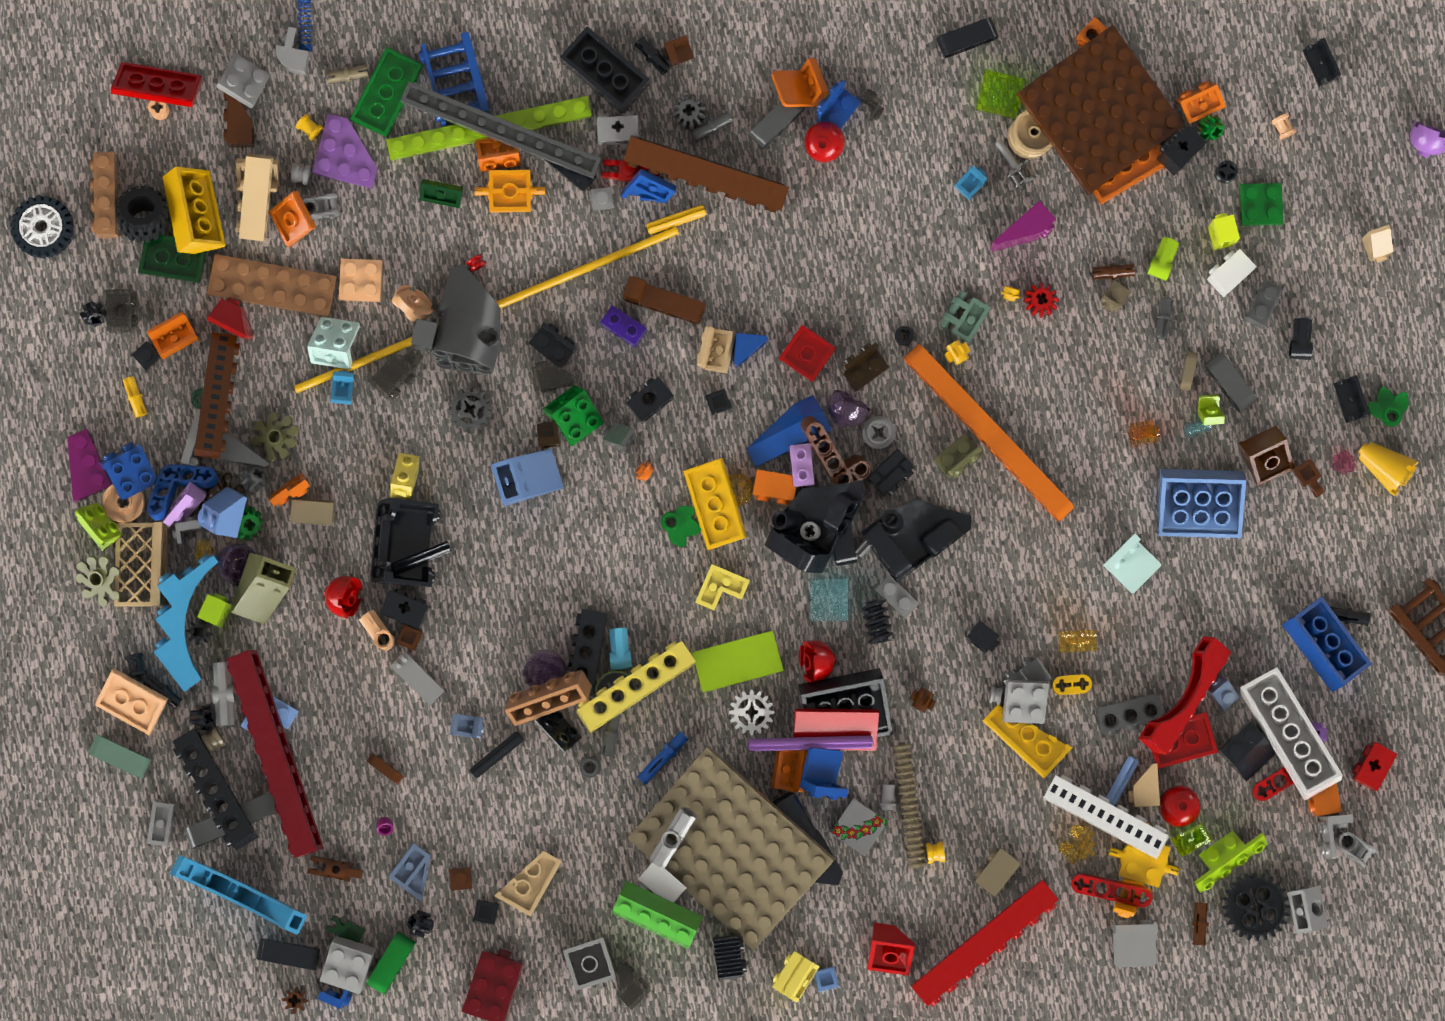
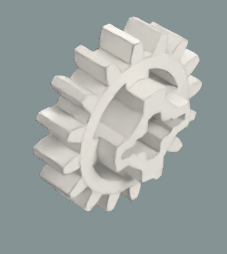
(761, 712)

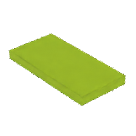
(737, 661)

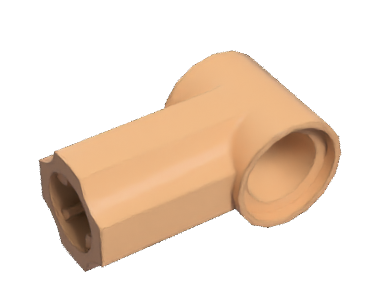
(377, 629)

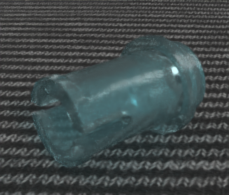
(1195, 428)

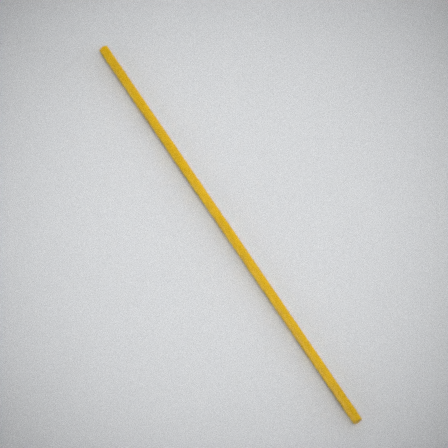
(502, 303)

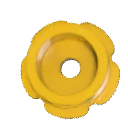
(1010, 293)

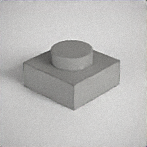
(602, 198)

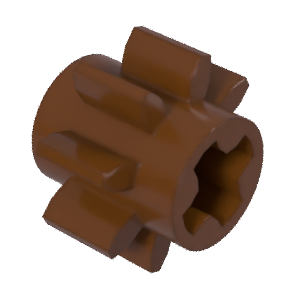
(922, 700)
(291, 1004)

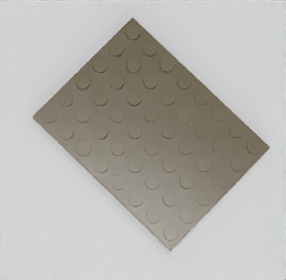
(740, 852)

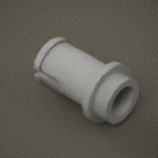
(887, 801)

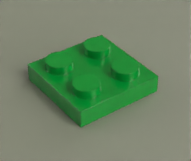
(1261, 204)

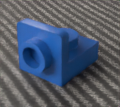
(331, 997)

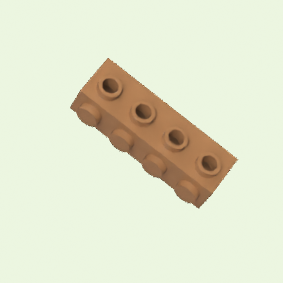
(106, 194)
(548, 697)

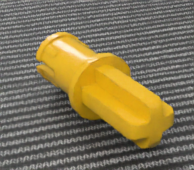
(134, 397)

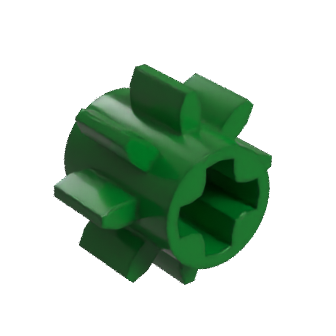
(1210, 127)

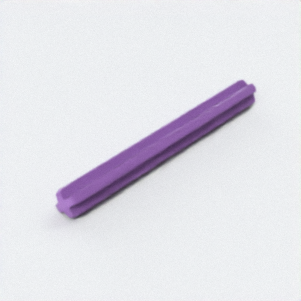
(805, 743)

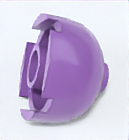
(1427, 139)

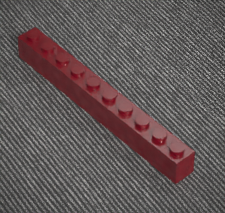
(274, 753)

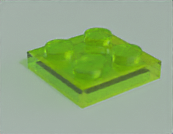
(999, 94)

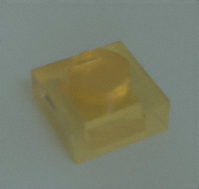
(203, 548)

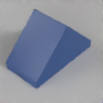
(746, 346)

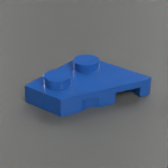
(649, 187)

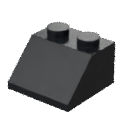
(1247, 751)

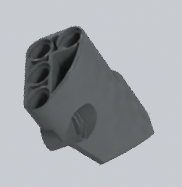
(467, 325)

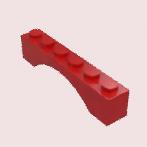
(1207, 661)

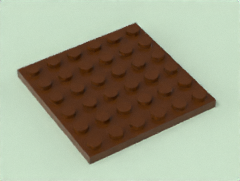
(1100, 109)

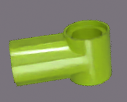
(1162, 262)

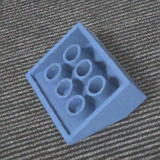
(1201, 503)

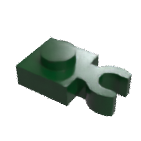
(348, 930)

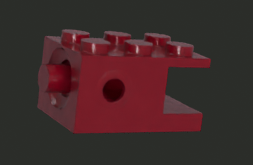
(493, 986)

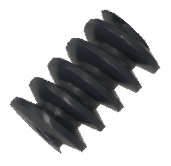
(877, 621)

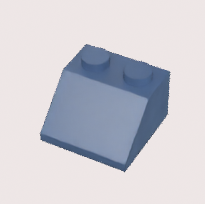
(223, 513)

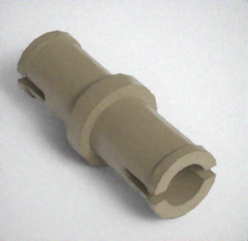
(347, 74)

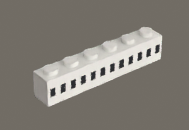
(1106, 817)

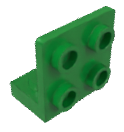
(574, 414)

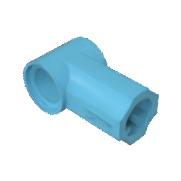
(620, 654)

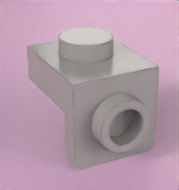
(190, 524)

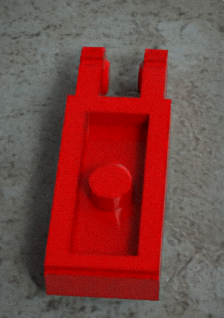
(625, 172)

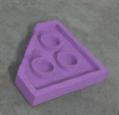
(343, 154)

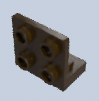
(864, 367)

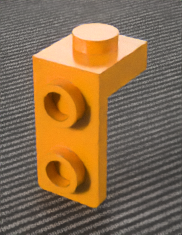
(1126, 910)

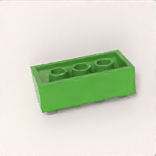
(657, 915)

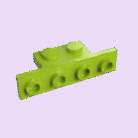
(1225, 856)

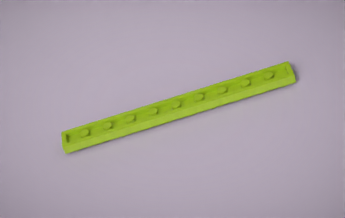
(457, 135)

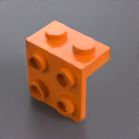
(802, 86)

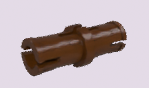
(1113, 271)
(1200, 924)

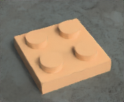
(360, 280)

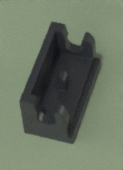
(1321, 62)
(1351, 399)

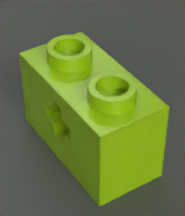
(215, 610)

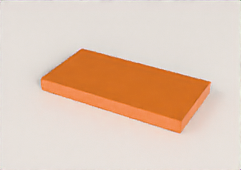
(1130, 176)

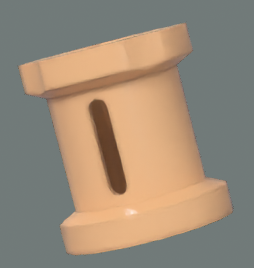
(164, 111)
(1283, 126)

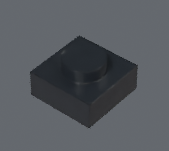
(146, 355)

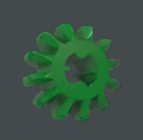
(253, 523)

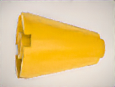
(1387, 466)

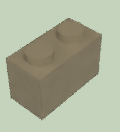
(996, 872)

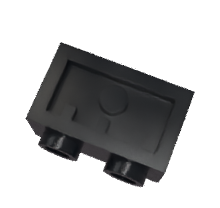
(552, 345)

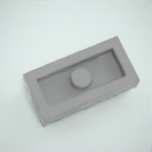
(897, 596)
(160, 824)

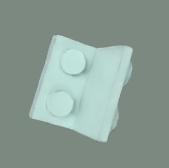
(332, 342)
(1132, 564)

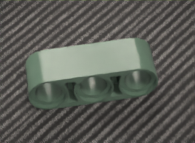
(119, 756)

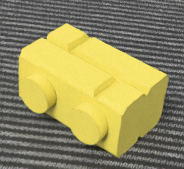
(794, 976)

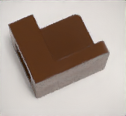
(678, 50)

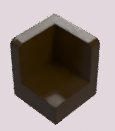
(548, 435)

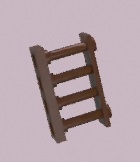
(1414, 629)

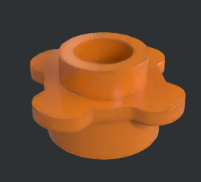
(644, 471)

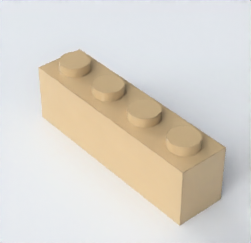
(255, 198)

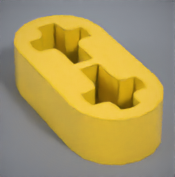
(1071, 679)

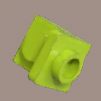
(1209, 410)

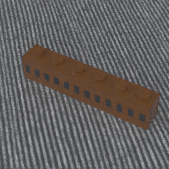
(215, 395)

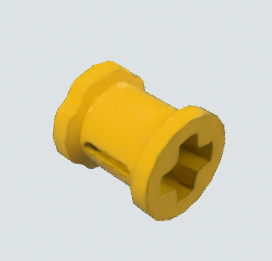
(309, 127)

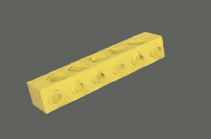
(594, 720)

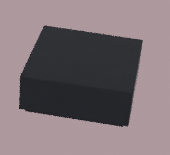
(718, 402)
(486, 911)

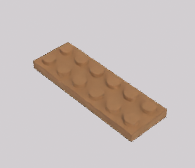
(272, 285)

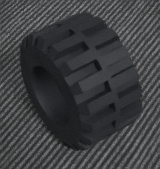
(142, 200)

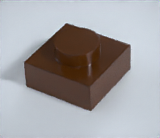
(461, 879)

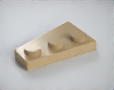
(530, 884)

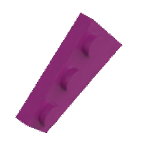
(85, 470)

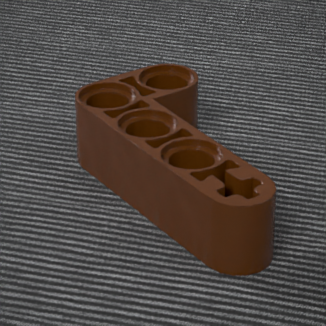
(663, 301)
(829, 451)

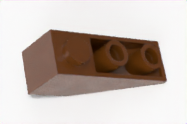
(239, 126)

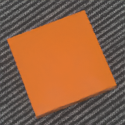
(292, 219)

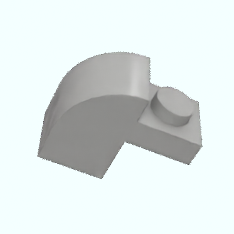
(292, 59)

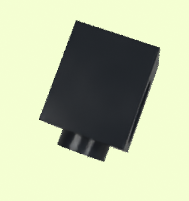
(983, 637)

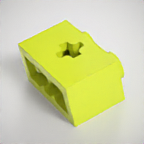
(1223, 231)

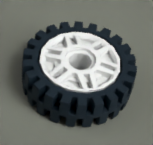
(31, 215)

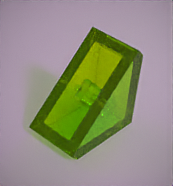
(1192, 839)

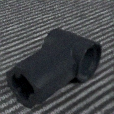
(1301, 344)

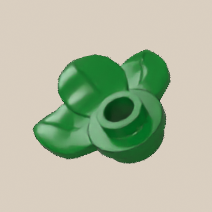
(1387, 404)
(683, 526)

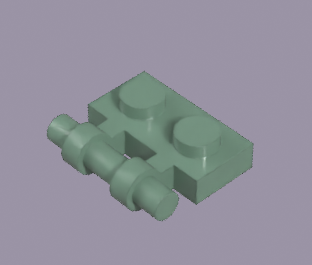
(970, 320)

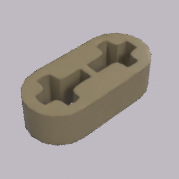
(1188, 371)

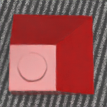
(231, 318)
(890, 950)

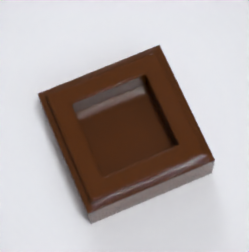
(409, 637)

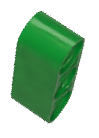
(391, 962)

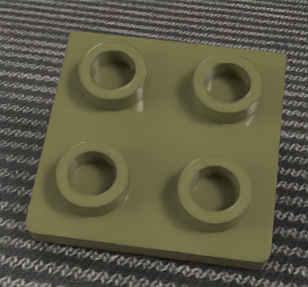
(956, 456)

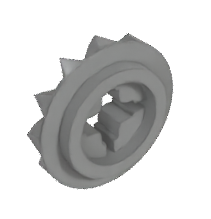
(888, 432)

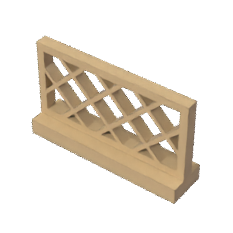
(158, 562)

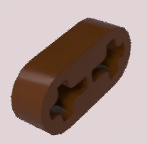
(385, 768)

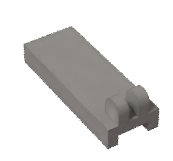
(188, 454)
(417, 678)

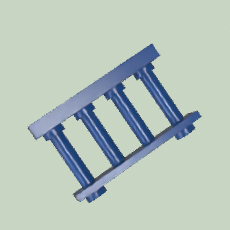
(469, 65)

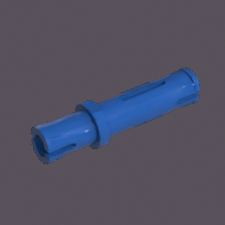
(670, 750)

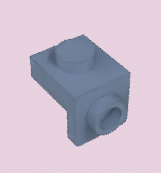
(1223, 692)
(466, 726)

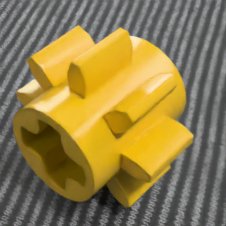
(957, 352)

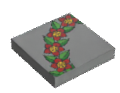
(858, 827)

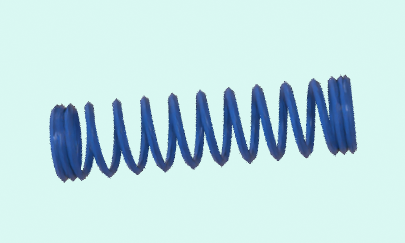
(304, 46)

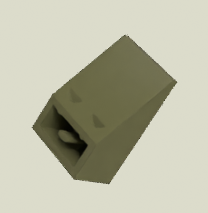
(261, 588)

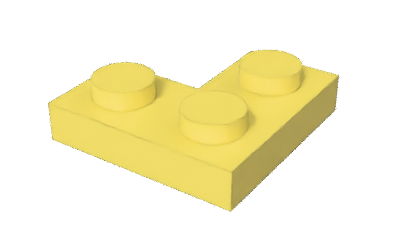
(719, 581)

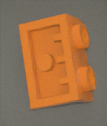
(1201, 101)
(496, 155)

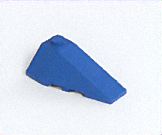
(786, 431)

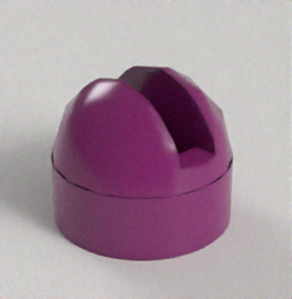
(384, 826)

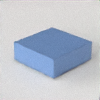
(826, 979)

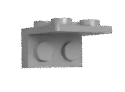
(1326, 826)

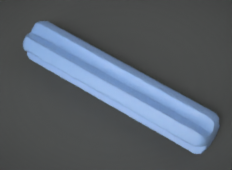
(1122, 780)

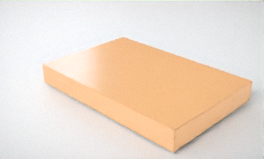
(131, 701)

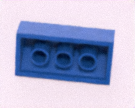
(1327, 644)

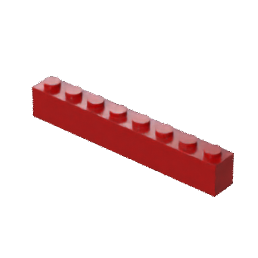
(984, 943)

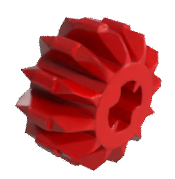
(1040, 291)

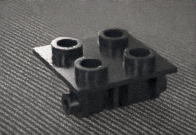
(559, 730)

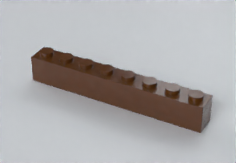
(706, 173)

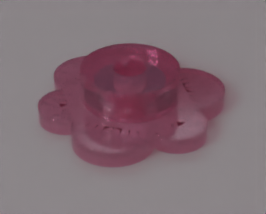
(1349, 465)

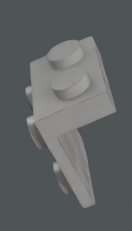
(1134, 943)

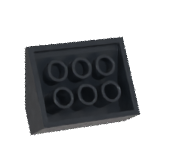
(850, 691)

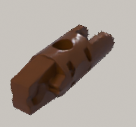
(345, 873)

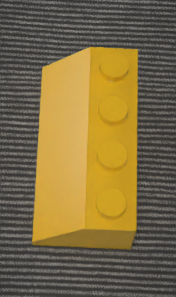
(193, 210)

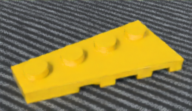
(1029, 742)

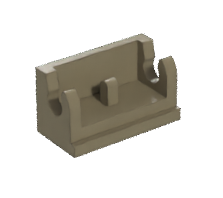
(312, 511)

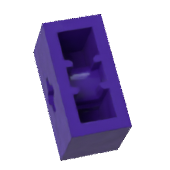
(623, 326)

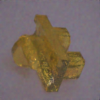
(1077, 641)
(1073, 852)

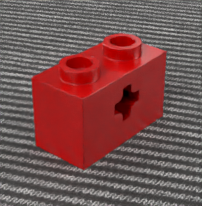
(1373, 778)

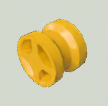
(935, 852)

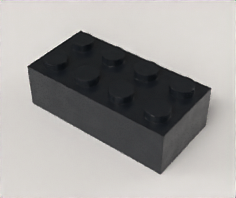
(604, 70)

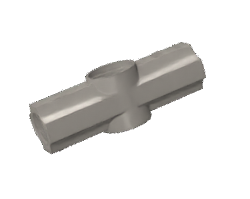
(223, 695)
(667, 846)

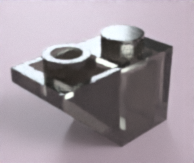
(630, 988)

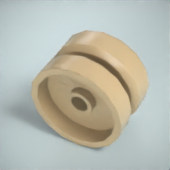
(1023, 142)

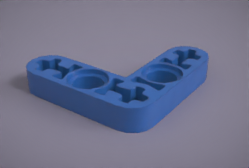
(173, 482)

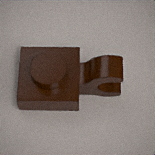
(1307, 475)

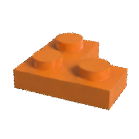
(294, 487)

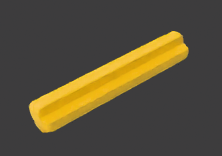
(676, 219)

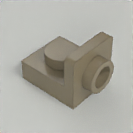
(1114, 297)

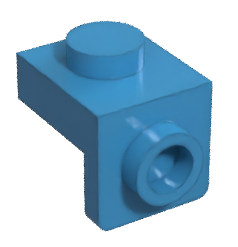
(971, 182)
(342, 387)

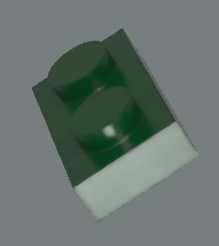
(441, 193)

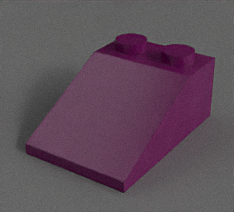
(1030, 227)

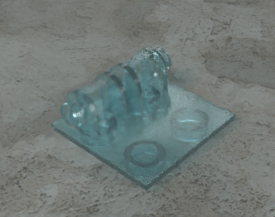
(829, 600)

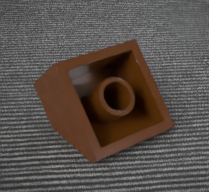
(1267, 455)

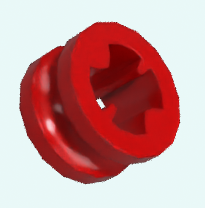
(476, 263)

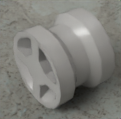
(300, 173)

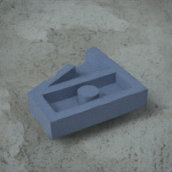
(412, 871)

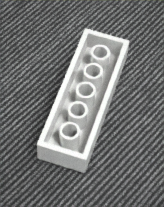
(1291, 733)

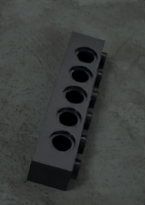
(244, 832)

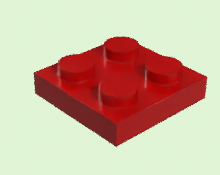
(807, 353)

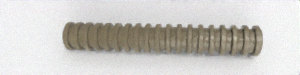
(909, 806)

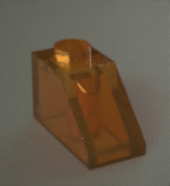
(1143, 434)

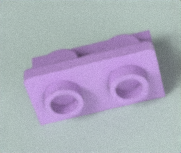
(802, 465)
(184, 504)

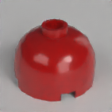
(824, 141)
(342, 596)
(817, 659)
(1179, 806)

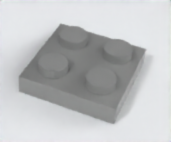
(243, 80)
(1025, 701)

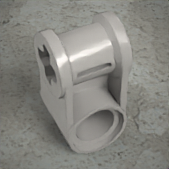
(322, 207)
(1357, 850)

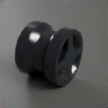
(1226, 167)

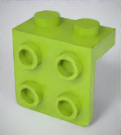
(98, 525)

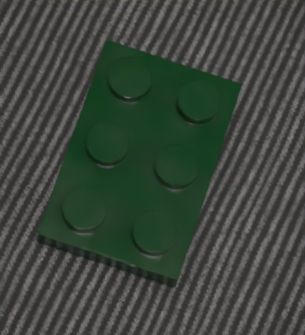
(162, 260)

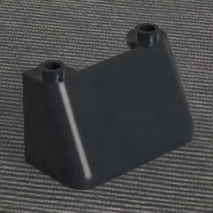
(401, 531)

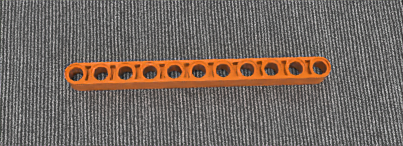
(989, 432)

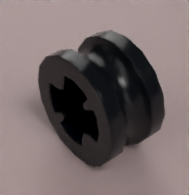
(910, 337)

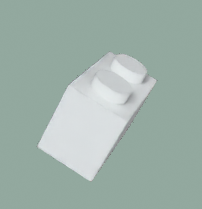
(1231, 273)
(661, 883)

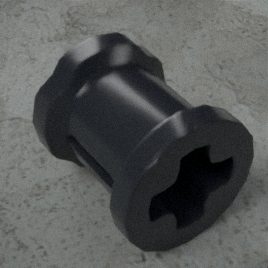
(139, 663)

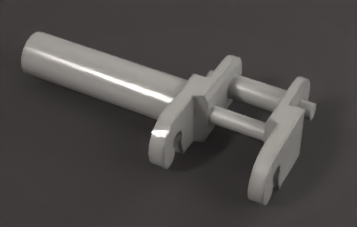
(1015, 165)

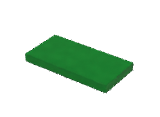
(382, 96)

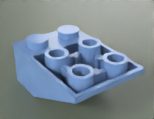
(527, 476)

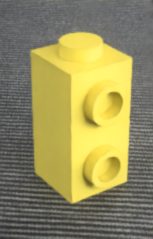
(404, 476)

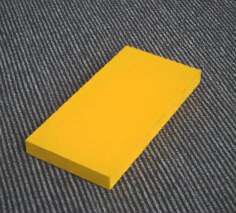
(715, 504)

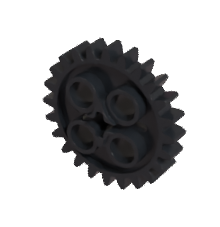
(1237, 912)

